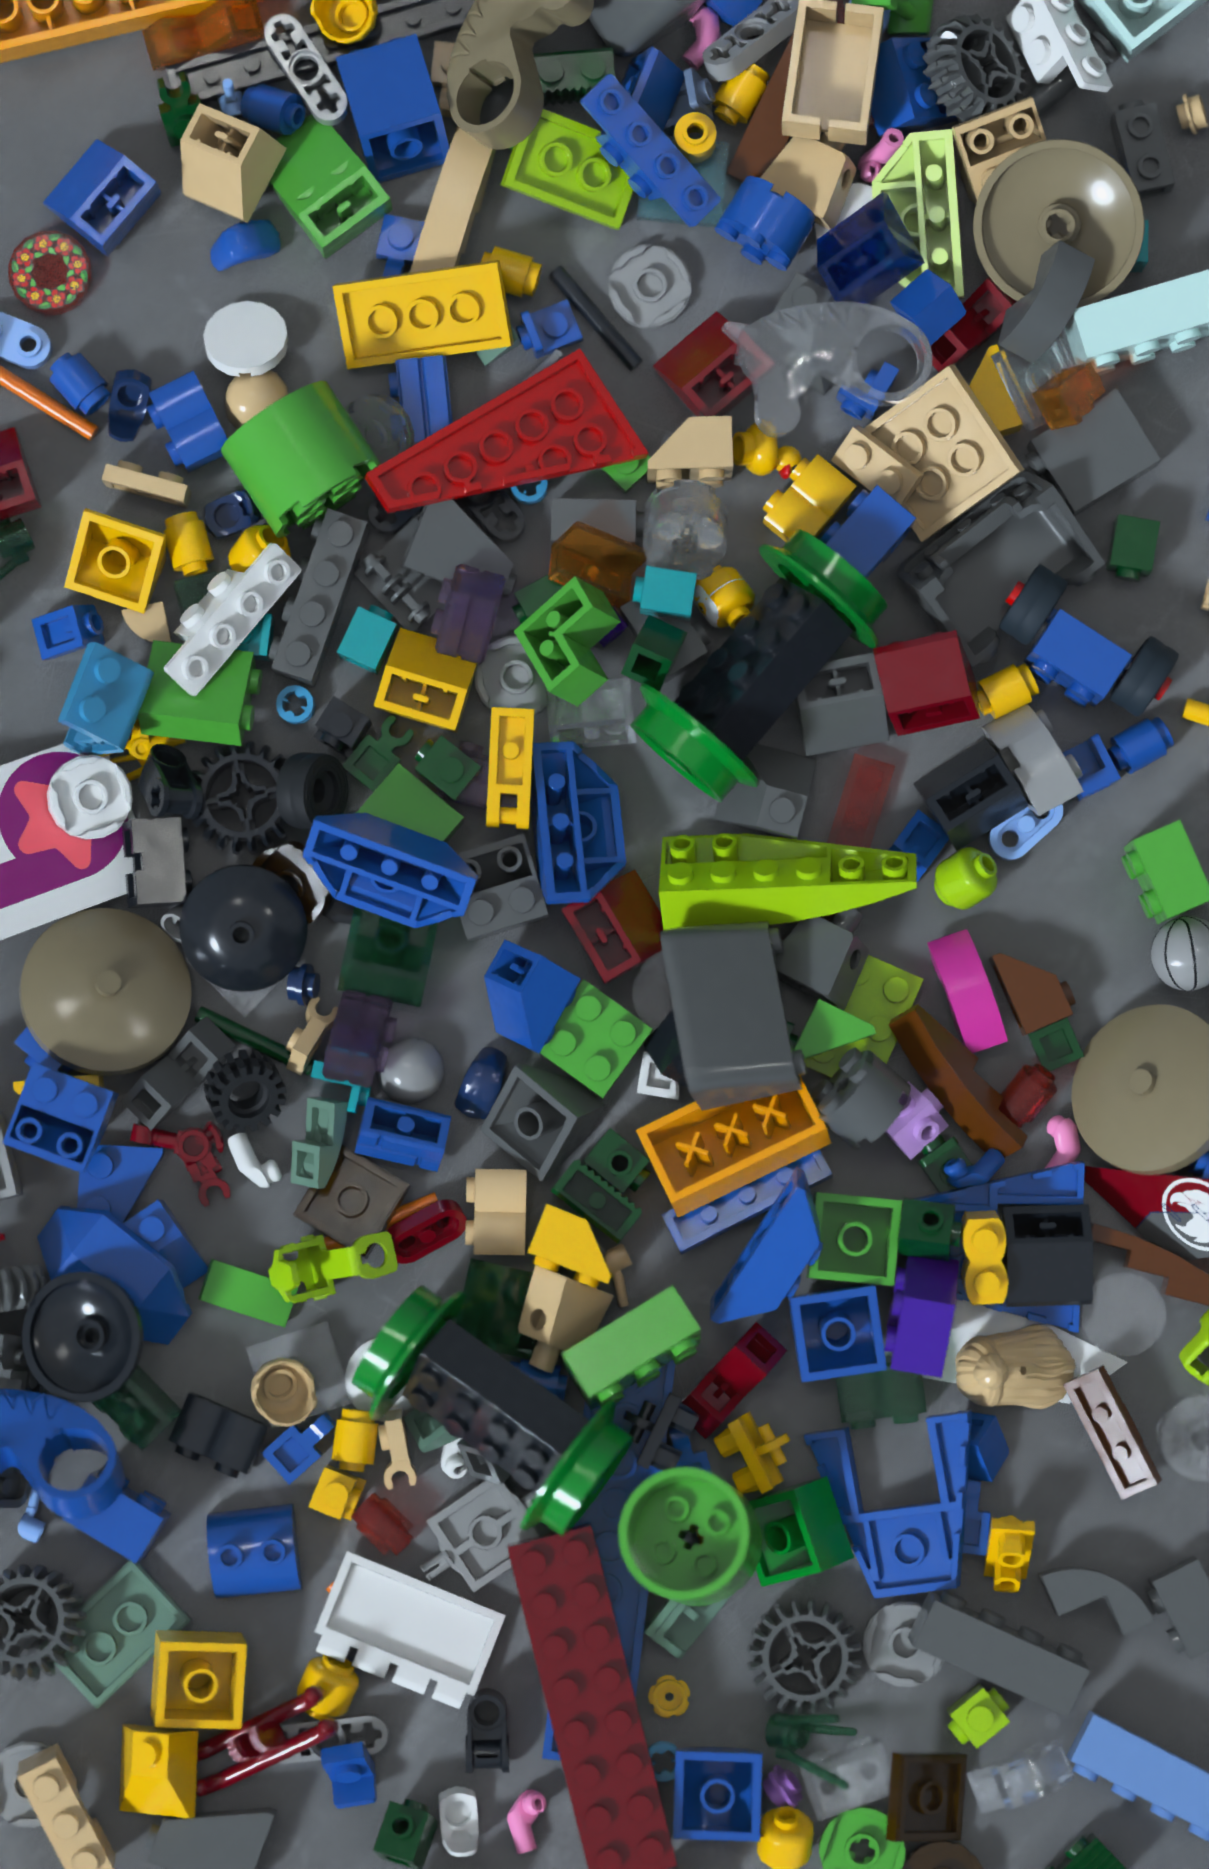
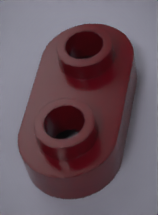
(427, 1230)

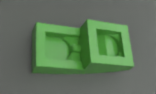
(244, 1293)

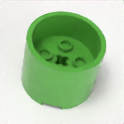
(300, 457)
(669, 1508)

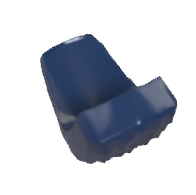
(128, 404)
(231, 514)
(482, 1083)

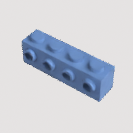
(1143, 1771)

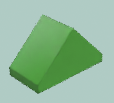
(830, 1029)

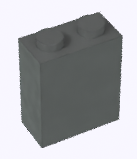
(1095, 455)

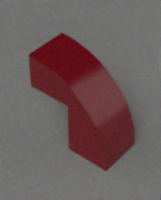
(982, 320)
(733, 1378)

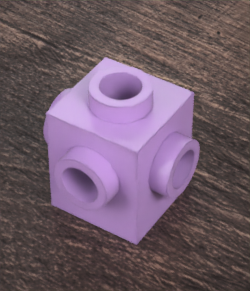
(917, 1123)

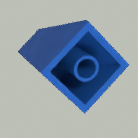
(394, 108)

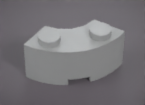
(1034, 758)

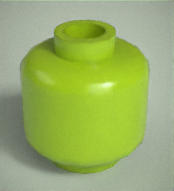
(965, 878)

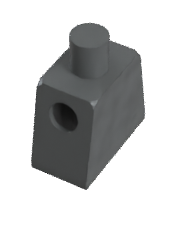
(824, 957)

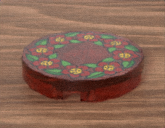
(50, 272)

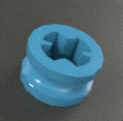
(541, 491)
(301, 693)
(661, 1747)

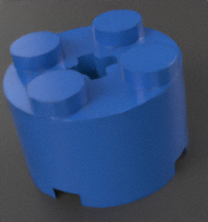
(766, 223)

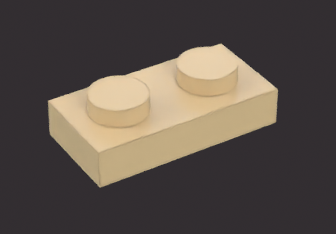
(876, 464)
(130, 479)

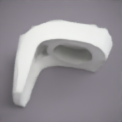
(459, 1821)

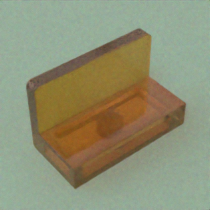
(596, 559)

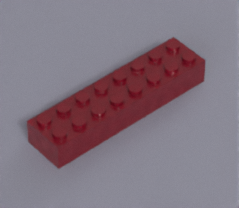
(591, 1701)

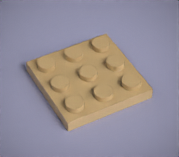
(952, 444)

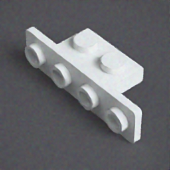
(1055, 37)
(227, 616)

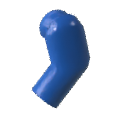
(978, 1174)

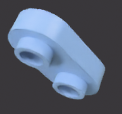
(14, 333)
(1026, 828)

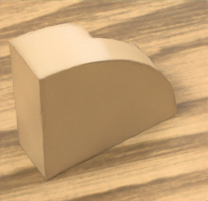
(151, 624)

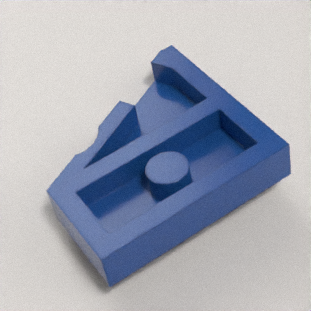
(117, 1178)

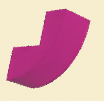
(967, 991)

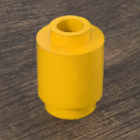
(741, 95)
(695, 149)
(518, 271)
(188, 543)
(1006, 690)
(354, 1440)

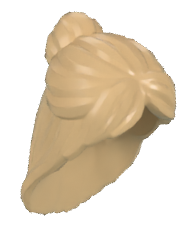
(1015, 1368)

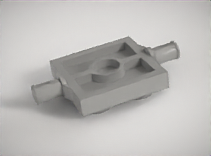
(477, 1531)

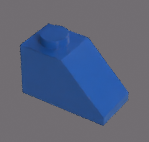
(164, 1234)

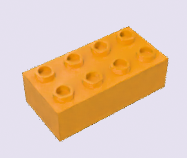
(729, 1146)

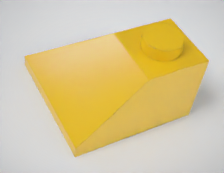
(158, 1770)

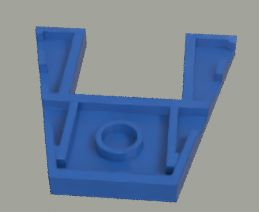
(1046, 1186)
(907, 1545)

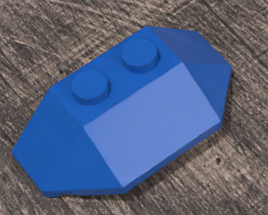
(574, 823)
(389, 869)
(103, 1245)
(773, 1256)

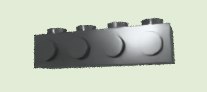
(320, 597)
(998, 1652)

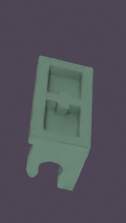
(679, 1625)

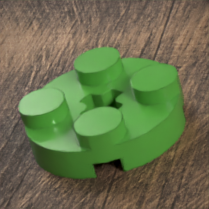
(850, 1828)

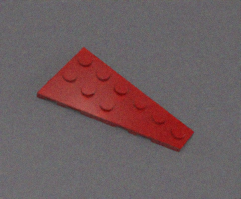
(531, 433)

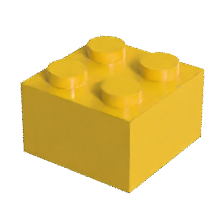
(198, 1679)

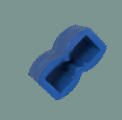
(189, 422)

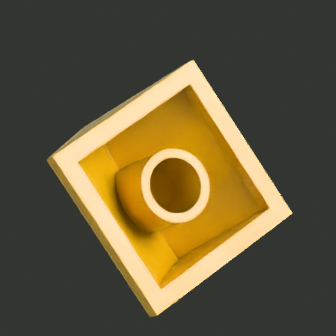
(116, 561)

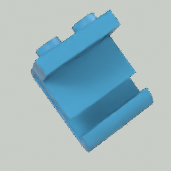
(103, 701)

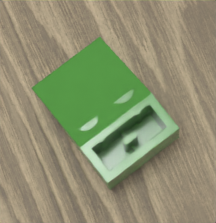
(327, 187)

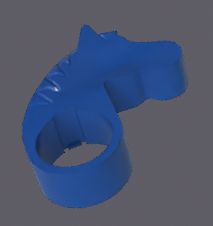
(42, 1427)

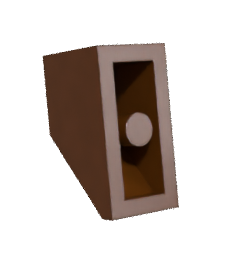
(1032, 993)

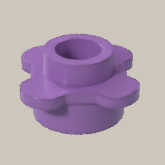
(783, 1787)

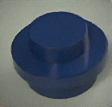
(303, 984)

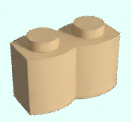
(498, 1211)

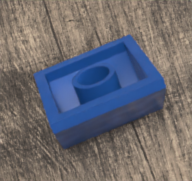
(654, 84)

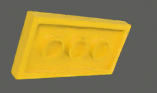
(423, 314)

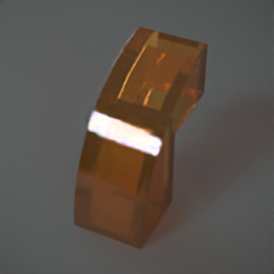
(212, 30)

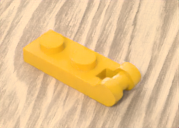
(510, 766)

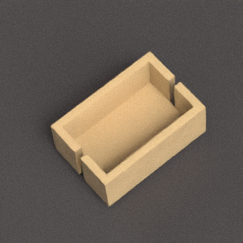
(832, 72)

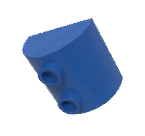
(837, 1333)
(253, 1551)
(717, 1794)

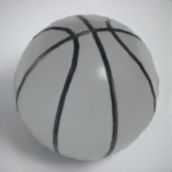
(1182, 953)

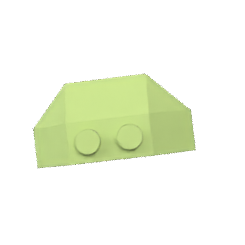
(925, 195)

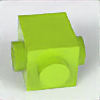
(978, 1716)

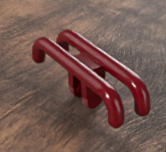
(262, 1741)

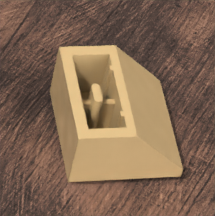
(991, 138)
(227, 162)
(695, 451)

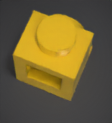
(337, 1493)

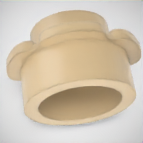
(1192, 113)

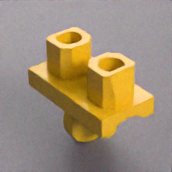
(759, 1449)
(1008, 1552)

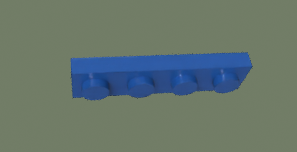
(742, 1204)

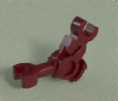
(194, 1148)

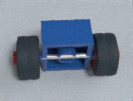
(1080, 656)

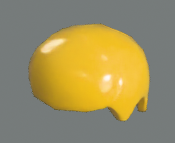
(345, 19)

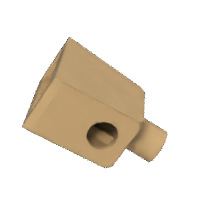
(815, 175)
(559, 1315)

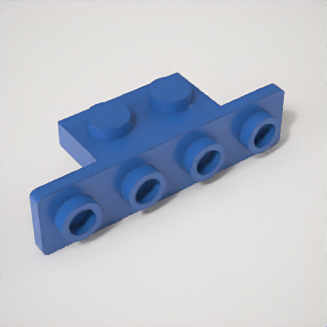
(646, 153)

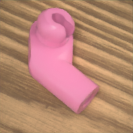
(707, 31)
(876, 158)
(1066, 1140)
(521, 1818)

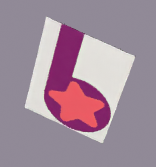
(42, 866)

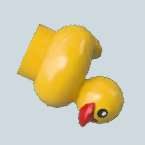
(761, 453)

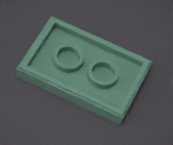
(119, 1632)

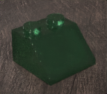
(387, 958)

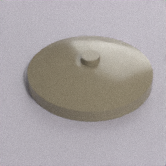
(1053, 195)
(105, 992)
(1146, 1090)

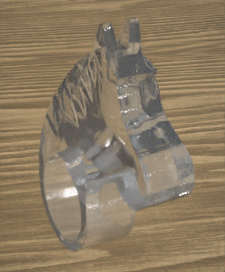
(798, 342)

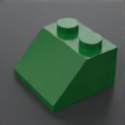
(800, 1532)

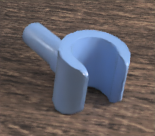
(231, 100)
(29, 1526)

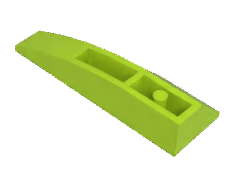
(772, 878)

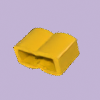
(810, 501)
(982, 1268)

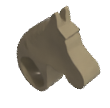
(497, 45)

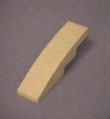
(454, 203)

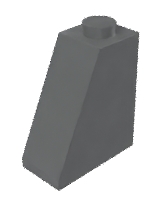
(450, 538)
(211, 1839)

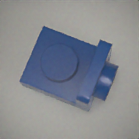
(549, 329)
(879, 380)
(67, 630)
(922, 838)
(351, 1774)

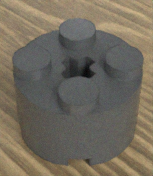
(860, 1098)

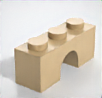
(56, 1801)

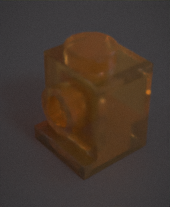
(1069, 395)

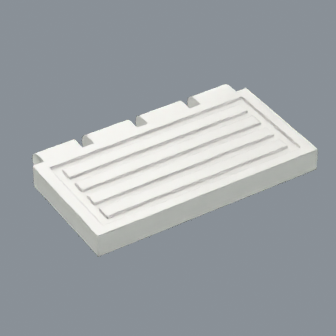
(407, 1625)

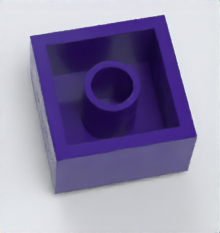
(922, 1315)

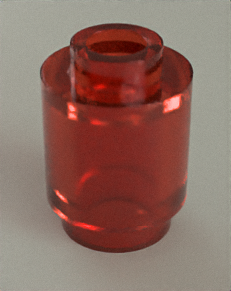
(1027, 1094)
(383, 1525)

